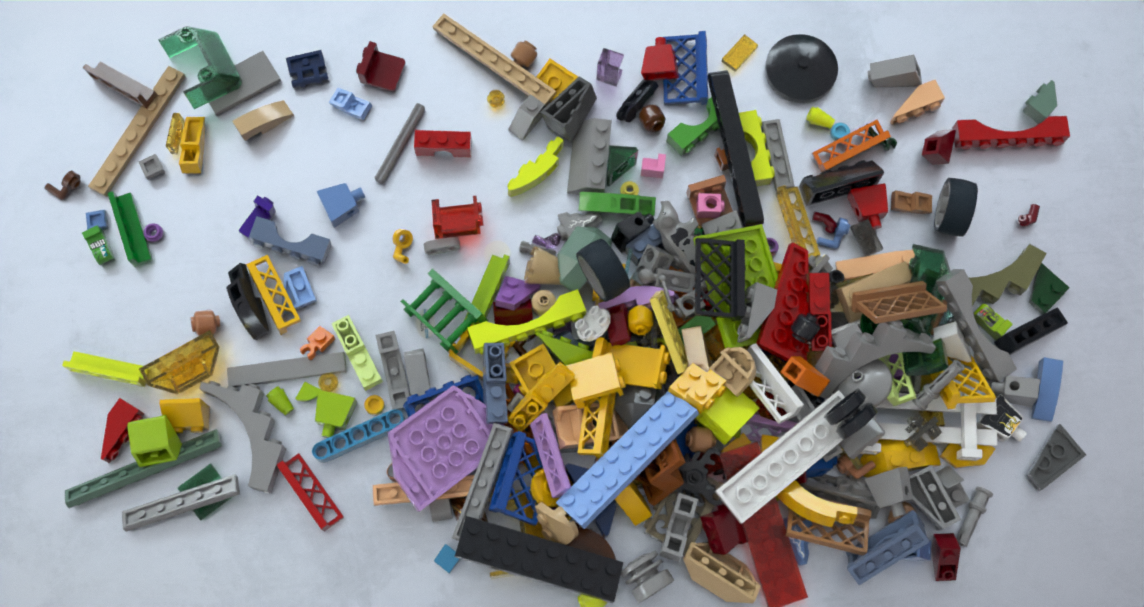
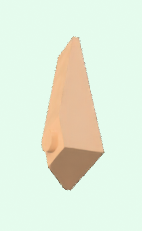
(872, 264)

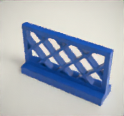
(701, 70)
(507, 476)

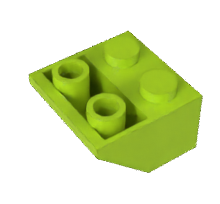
(153, 441)

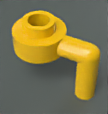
(400, 245)

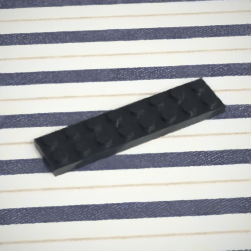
(539, 559)

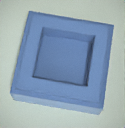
(97, 218)

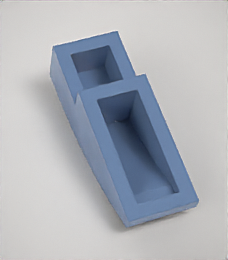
(1050, 381)

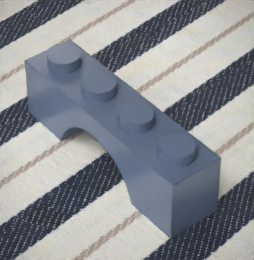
(313, 248)

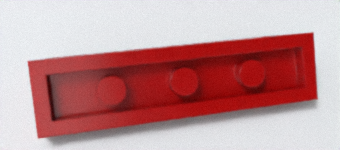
(303, 495)

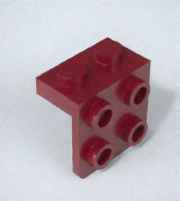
(380, 68)

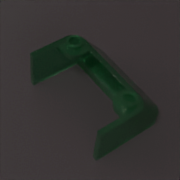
(215, 79)
(926, 266)

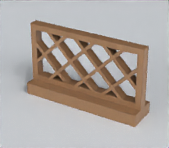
(896, 302)
(861, 520)

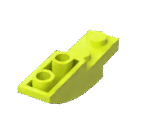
(533, 174)

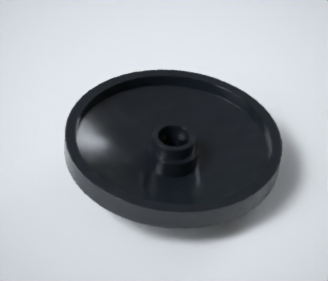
(801, 68)

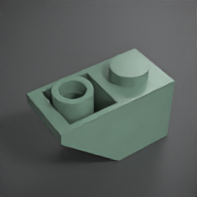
(1043, 104)

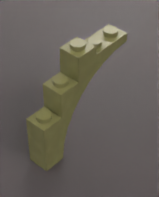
(1014, 277)

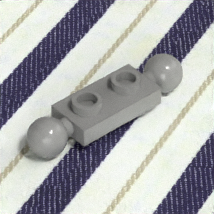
(675, 280)

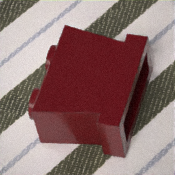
(722, 530)

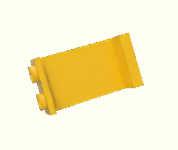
(639, 364)

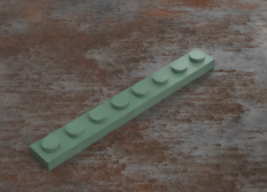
(133, 473)

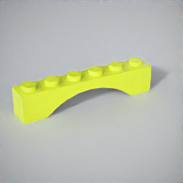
(566, 309)

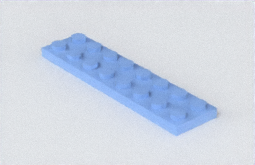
(627, 458)

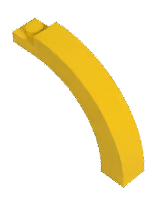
(807, 504)

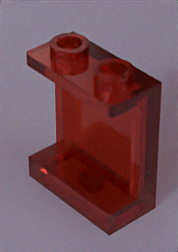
(456, 220)

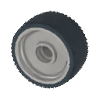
(955, 207)
(603, 270)

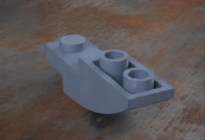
(494, 383)

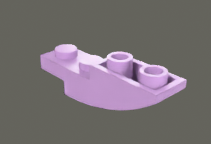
(637, 296)

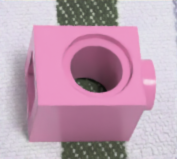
(705, 212)

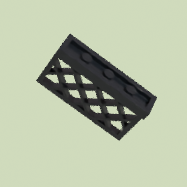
(736, 282)

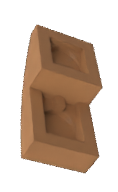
(911, 203)

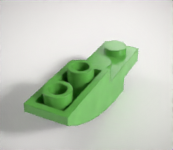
(616, 203)

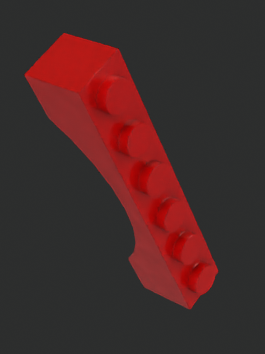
(975, 134)

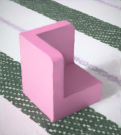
(653, 167)

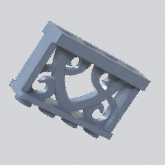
(888, 547)

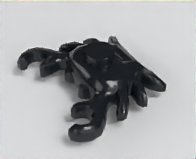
(695, 476)

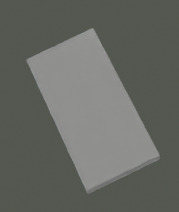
(256, 76)

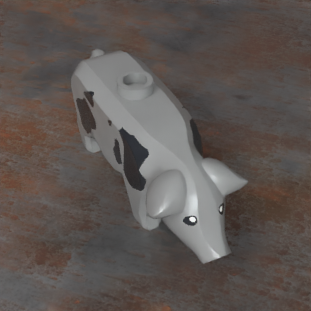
(677, 237)

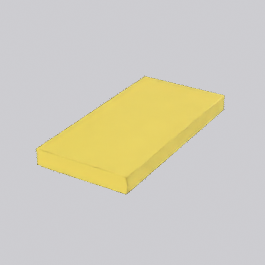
(669, 331)

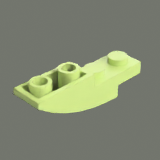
(357, 352)

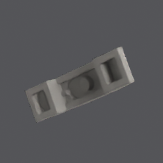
(393, 369)

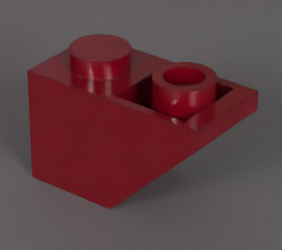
(939, 146)
(618, 328)
(945, 556)

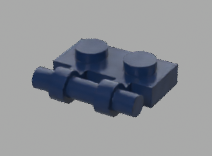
(305, 64)

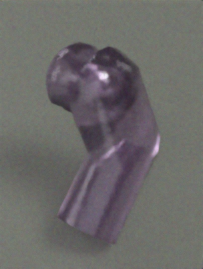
(548, 242)

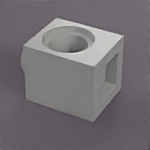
(683, 313)

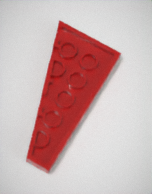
(790, 302)

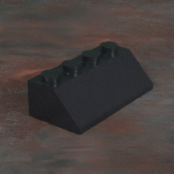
(839, 182)

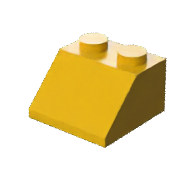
(186, 414)

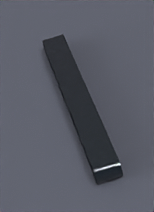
(735, 148)

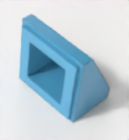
(446, 558)

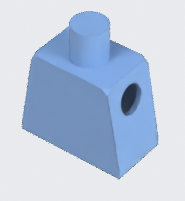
(340, 202)

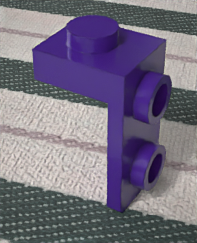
(263, 208)

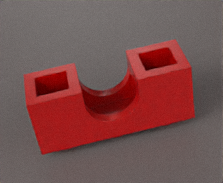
(456, 142)

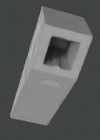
(758, 305)

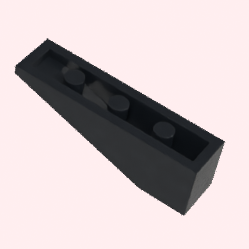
(1031, 331)

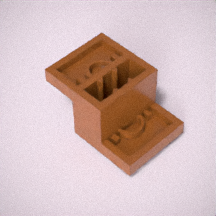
(664, 474)

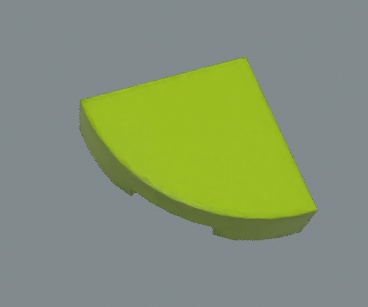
(307, 392)

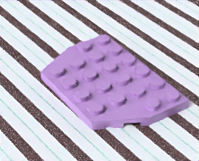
(438, 445)

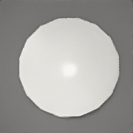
(593, 324)

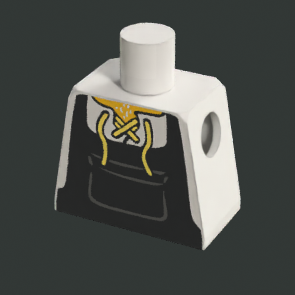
(1005, 421)

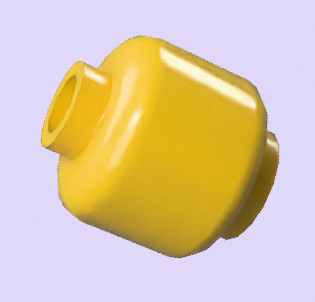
(640, 320)

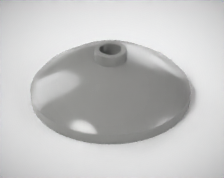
(874, 382)

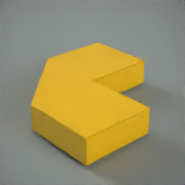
(950, 455)

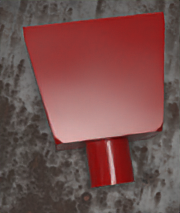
(659, 61)
(869, 203)

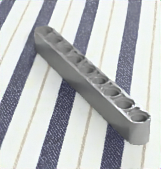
(418, 384)

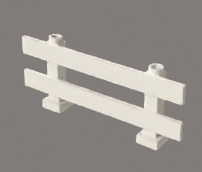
(967, 435)

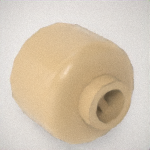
(542, 296)

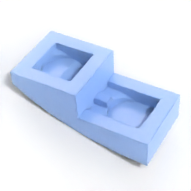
(350, 104)

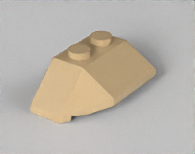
(721, 574)

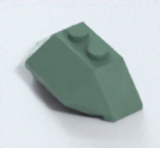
(570, 271)

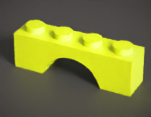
(752, 131)

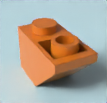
(805, 375)

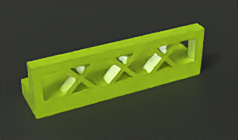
(490, 284)

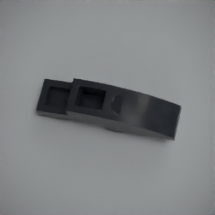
(245, 304)

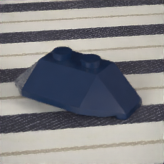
(605, 518)

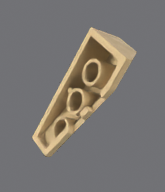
(891, 276)

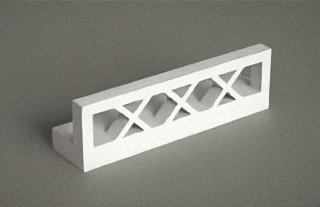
(774, 383)

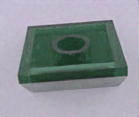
(620, 161)

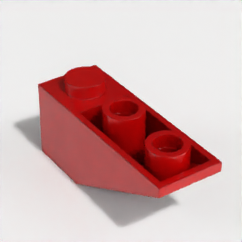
(116, 428)

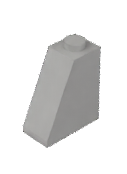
(895, 72)

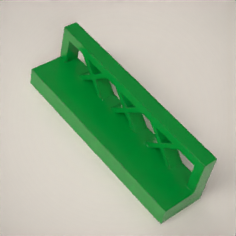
(130, 229)

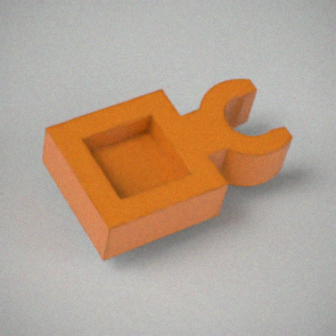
(318, 340)

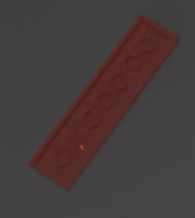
(767, 539)

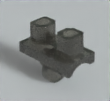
(866, 238)
(655, 334)
(929, 428)

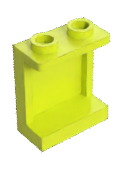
(728, 415)

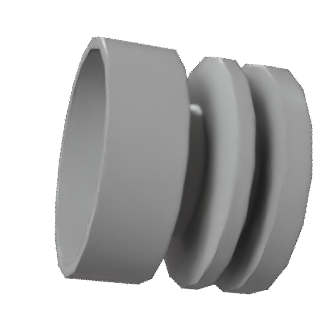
(646, 576)

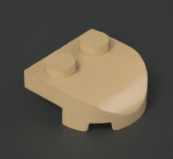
(736, 368)
(555, 524)

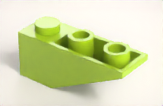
(563, 349)

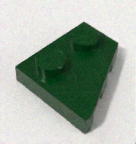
(1046, 290)

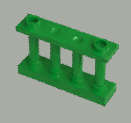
(448, 294)

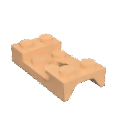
(569, 421)

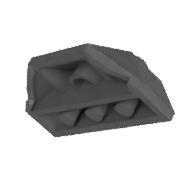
(634, 403)

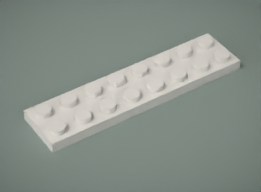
(781, 462)

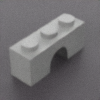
(678, 526)

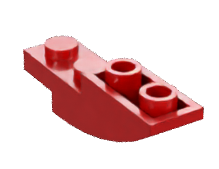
(820, 307)

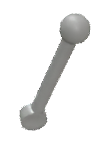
(662, 278)

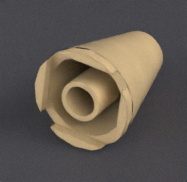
(542, 268)

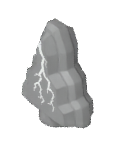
(570, 221)

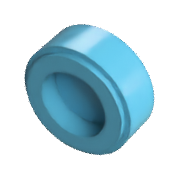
(839, 130)

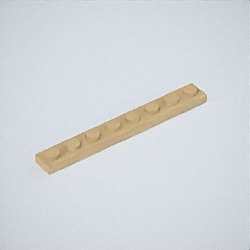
(493, 59)
(136, 132)

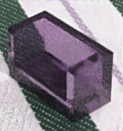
(609, 67)

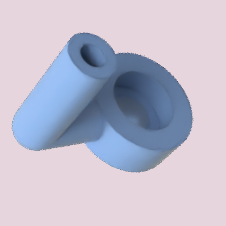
(842, 228)

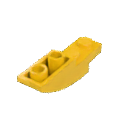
(539, 396)

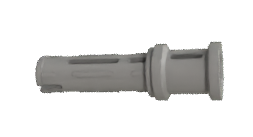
(932, 390)
(977, 508)

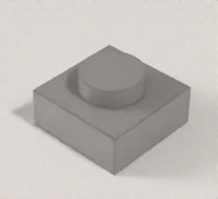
(151, 166)

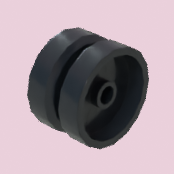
(852, 416)

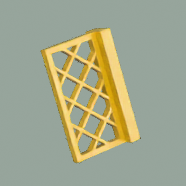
(950, 393)

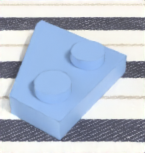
(298, 289)

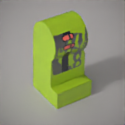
(991, 321)

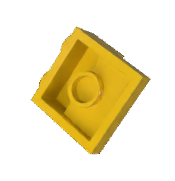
(531, 367)
(698, 387)

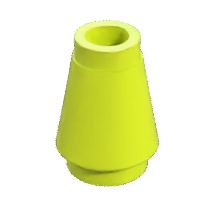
(819, 117)

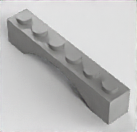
(958, 294)

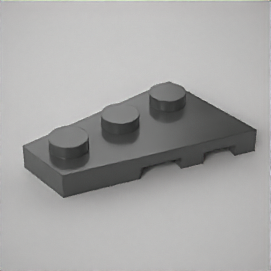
(1055, 458)

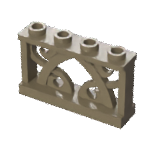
(696, 524)

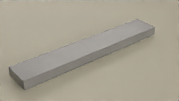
(286, 369)
(485, 476)
(180, 502)

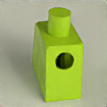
(333, 411)

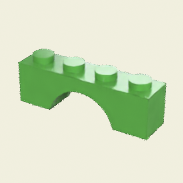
(685, 136)

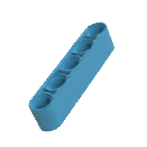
(349, 436)

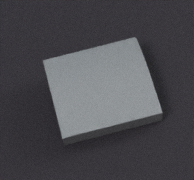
(862, 438)

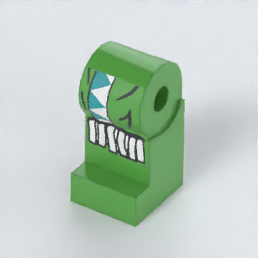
(98, 244)

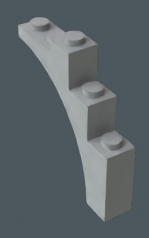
(864, 348)
(259, 427)

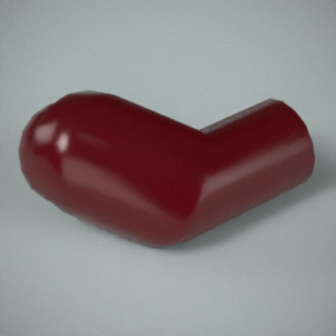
(827, 220)

